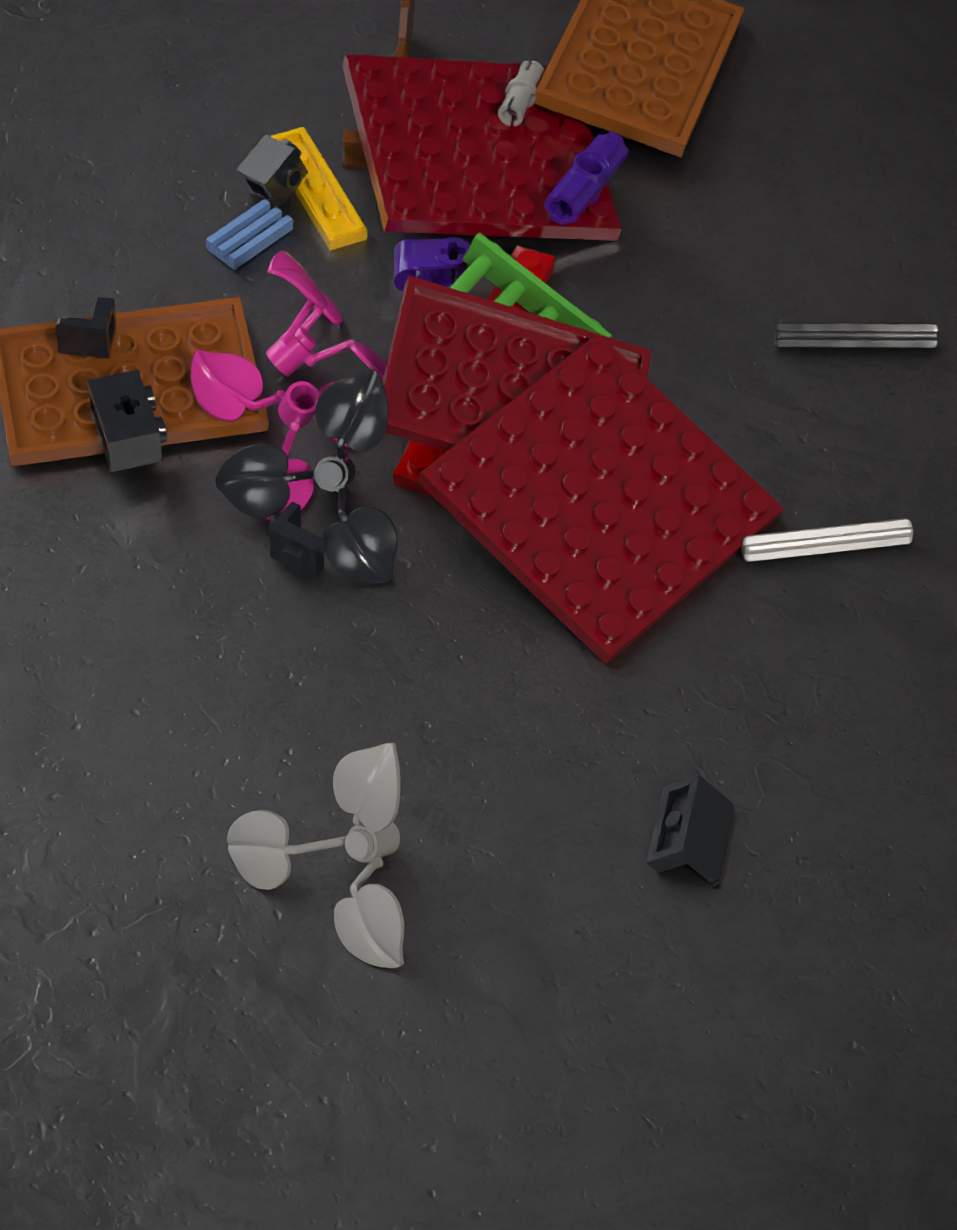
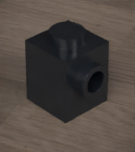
(273, 170)

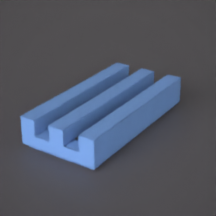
(244, 230)

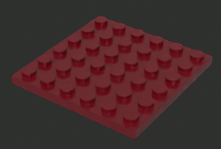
(449, 160)
(600, 497)

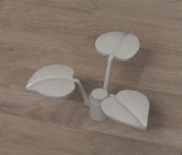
(368, 787)

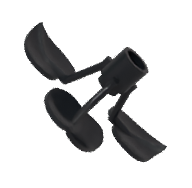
(257, 478)

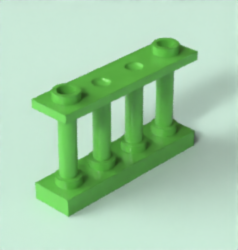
(519, 286)

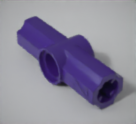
(586, 178)

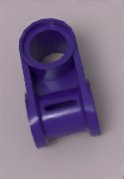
(429, 260)

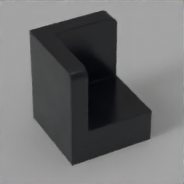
(89, 336)

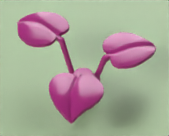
(297, 344)
(230, 383)

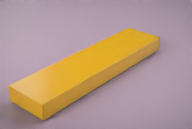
(323, 196)

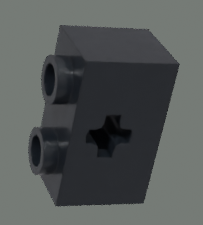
(126, 420)

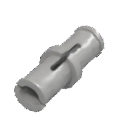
(521, 93)

